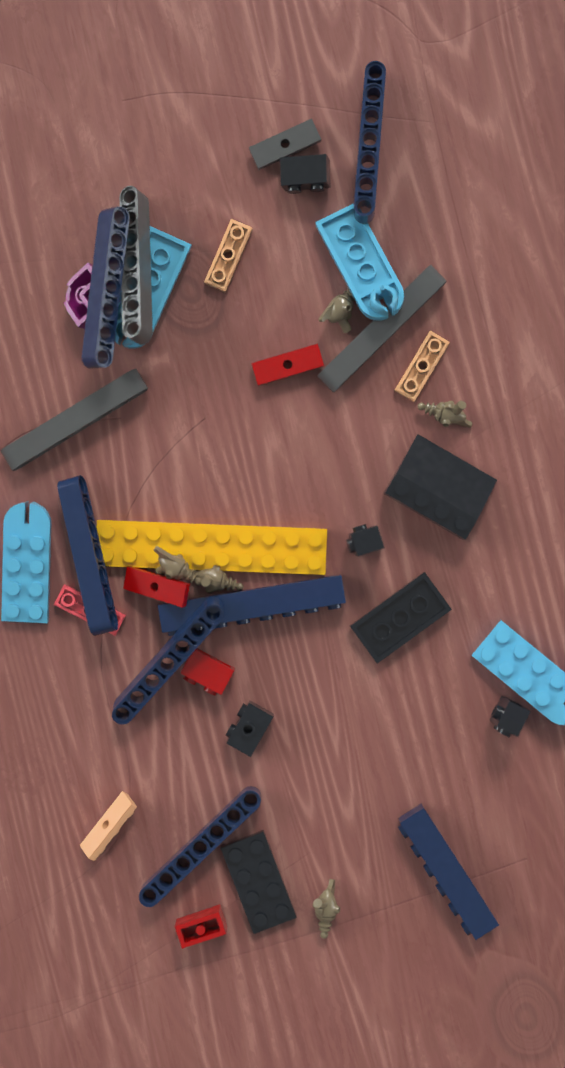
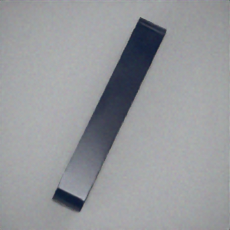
(369, 131)
(105, 288)
(87, 555)
(163, 670)
(195, 856)

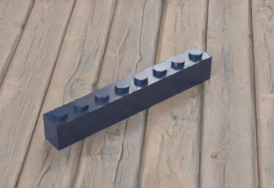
(260, 603)

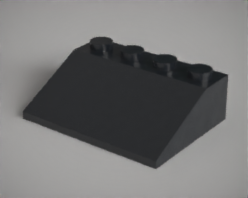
(440, 487)

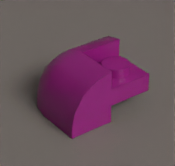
(78, 295)

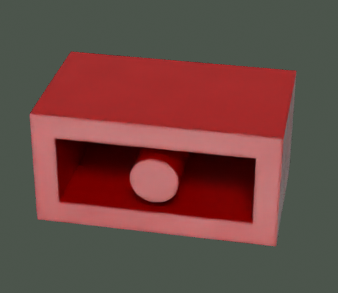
(207, 671)
(201, 926)

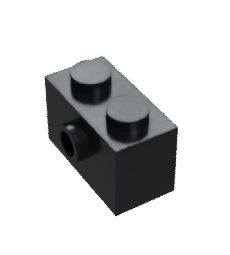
(305, 173)
(364, 540)
(509, 717)
(249, 728)

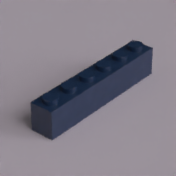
(448, 871)

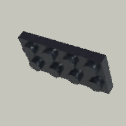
(400, 617)
(258, 882)

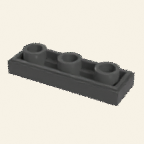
(298, 138)

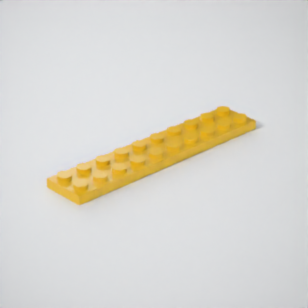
(208, 545)

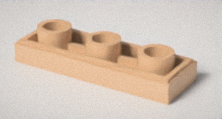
(224, 268)
(414, 377)
(108, 826)

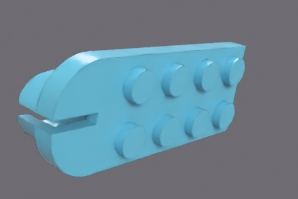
(167, 261)
(361, 263)
(26, 564)
(524, 671)

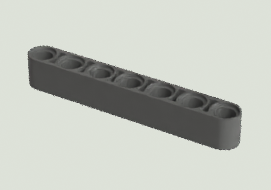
(136, 279)
(378, 332)
(74, 419)

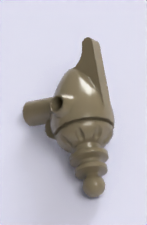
(339, 310)
(447, 413)
(175, 567)
(216, 580)
(326, 909)

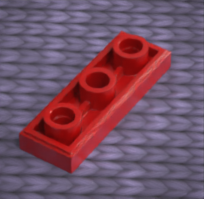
(301, 359)
(145, 583)

